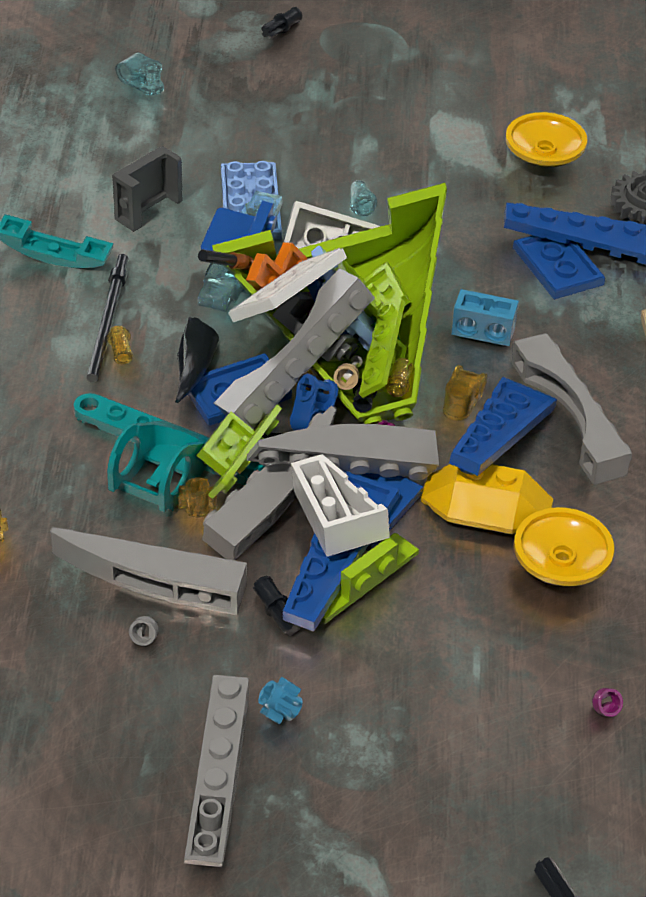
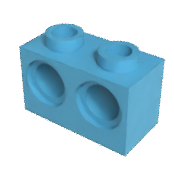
(484, 317)

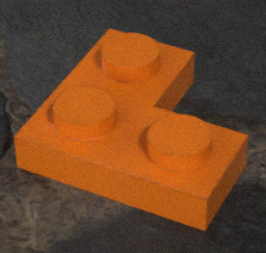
(266, 270)

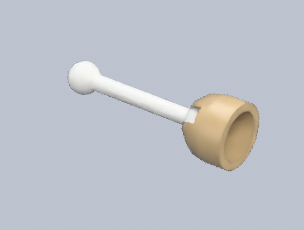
(349, 373)

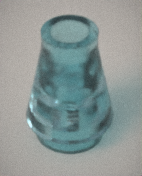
(362, 199)

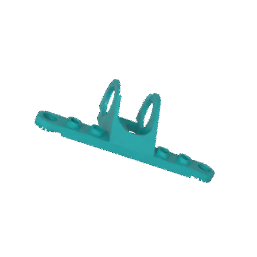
(156, 442)

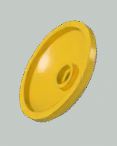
(546, 139)
(564, 546)

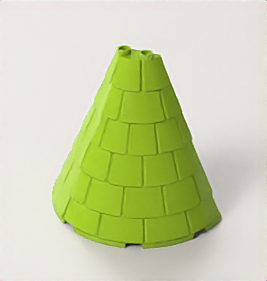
(410, 248)

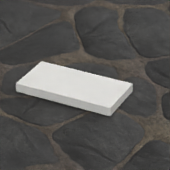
(287, 285)

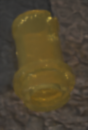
(119, 339)
(398, 382)

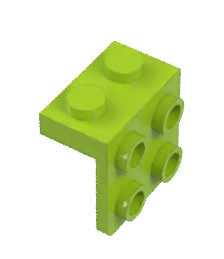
(382, 284)

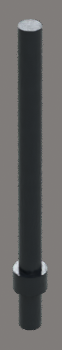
(117, 280)

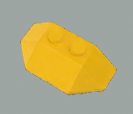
(491, 501)

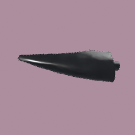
(194, 354)

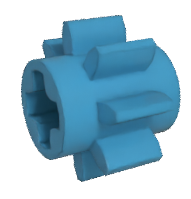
(280, 700)

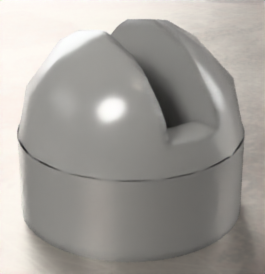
(138, 629)

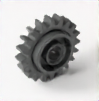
(630, 197)

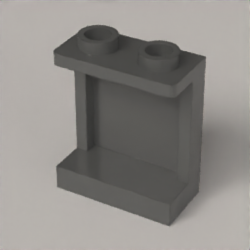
(146, 184)
(293, 315)

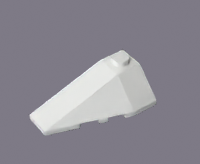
(315, 225)

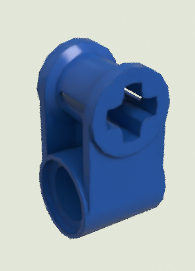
(311, 402)

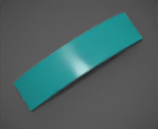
(51, 249)

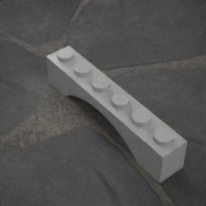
(333, 312)
(543, 366)

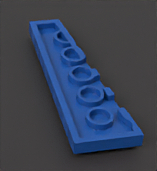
(586, 230)
(501, 424)
(321, 575)

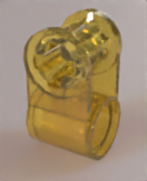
(463, 393)

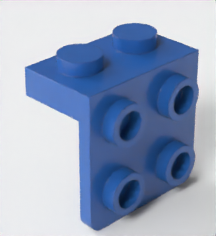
(233, 225)

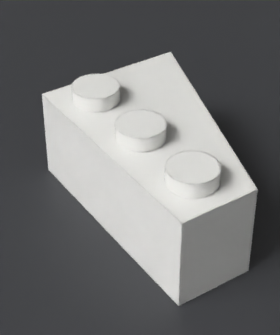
(337, 509)

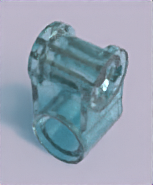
(141, 73)

